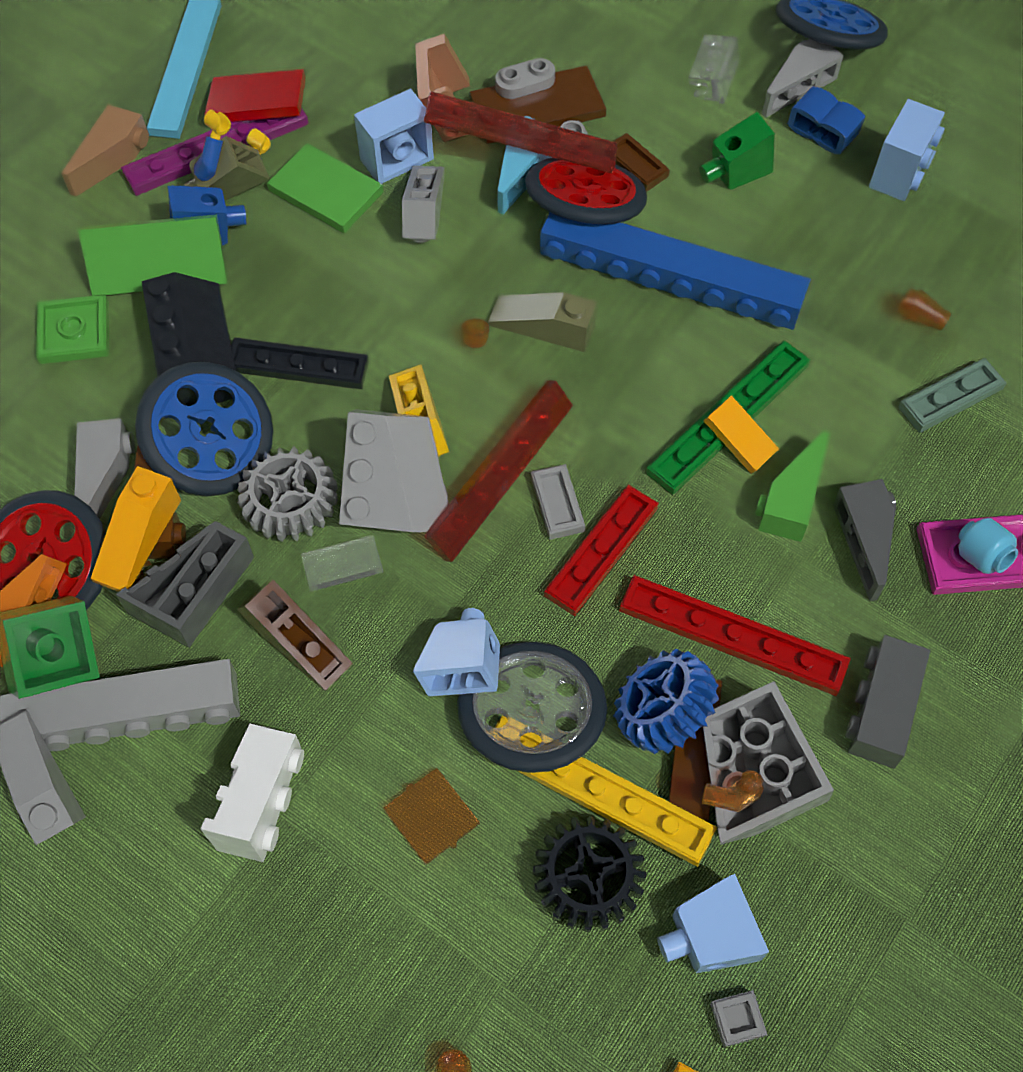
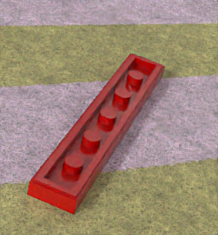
(735, 635)

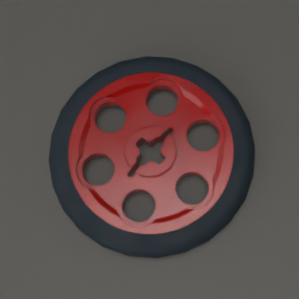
(585, 192)
(54, 511)

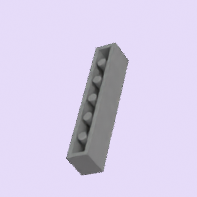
(131, 704)

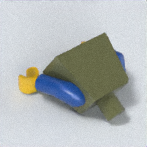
(228, 162)

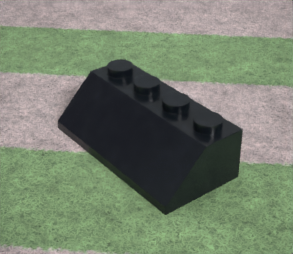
(187, 326)

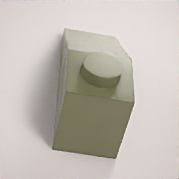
(547, 317)

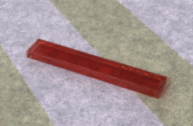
(520, 132)
(498, 471)

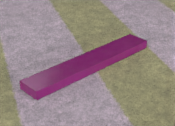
(175, 161)

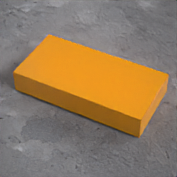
(741, 434)

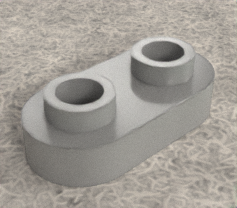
(525, 78)

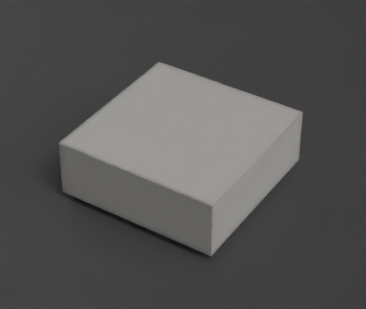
(738, 1019)

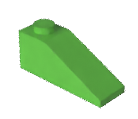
(793, 492)

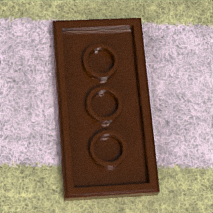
(569, 98)

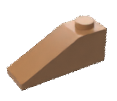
(106, 148)

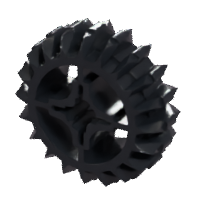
(606, 866)

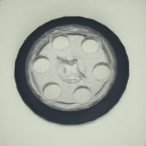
(557, 747)

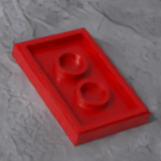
(258, 95)

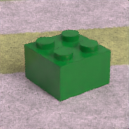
(47, 646)

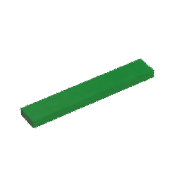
(752, 392)

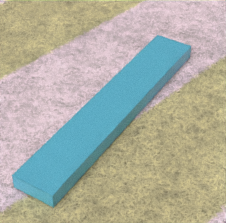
(184, 69)

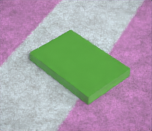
(325, 187)

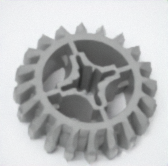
(292, 505)

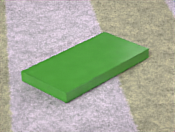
(132, 252)

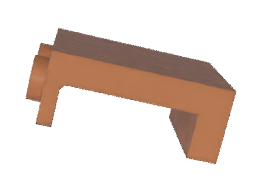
(439, 72)

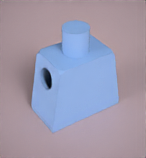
(460, 657)
(715, 930)

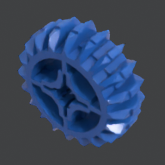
(666, 701)

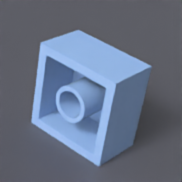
(394, 136)
(908, 150)

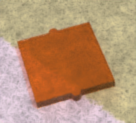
(431, 816)

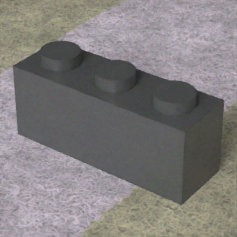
(887, 701)

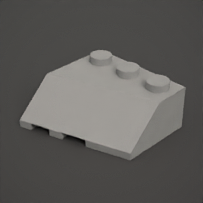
(391, 473)
(763, 737)

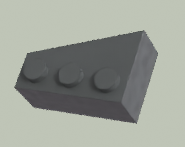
(191, 584)

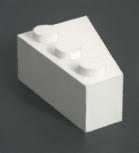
(255, 793)

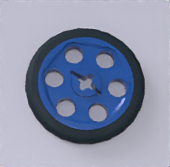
(833, 23)
(162, 451)

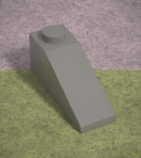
(807, 66)
(422, 203)
(101, 461)
(35, 780)

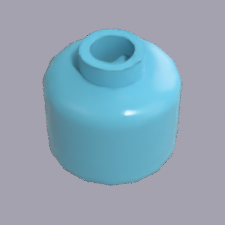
(988, 546)

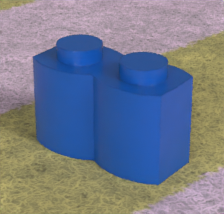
(826, 120)

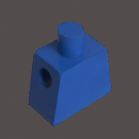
(202, 201)

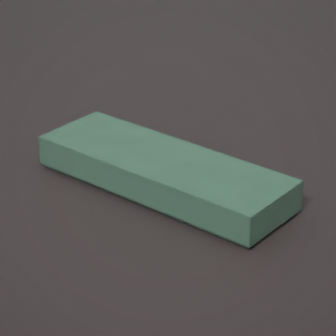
(952, 395)

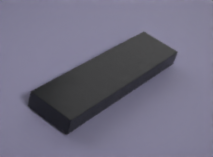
(300, 363)

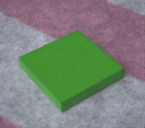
(72, 329)

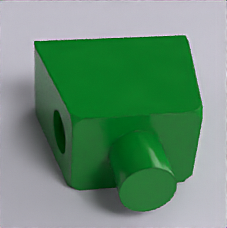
(741, 153)

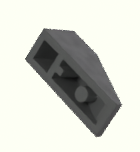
(867, 522)

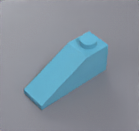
(513, 174)

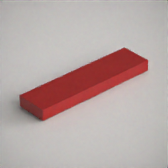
(601, 550)

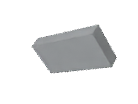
(557, 502)

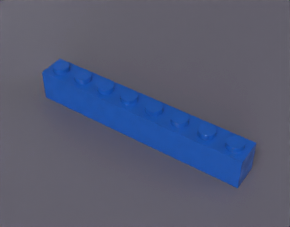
(678, 268)

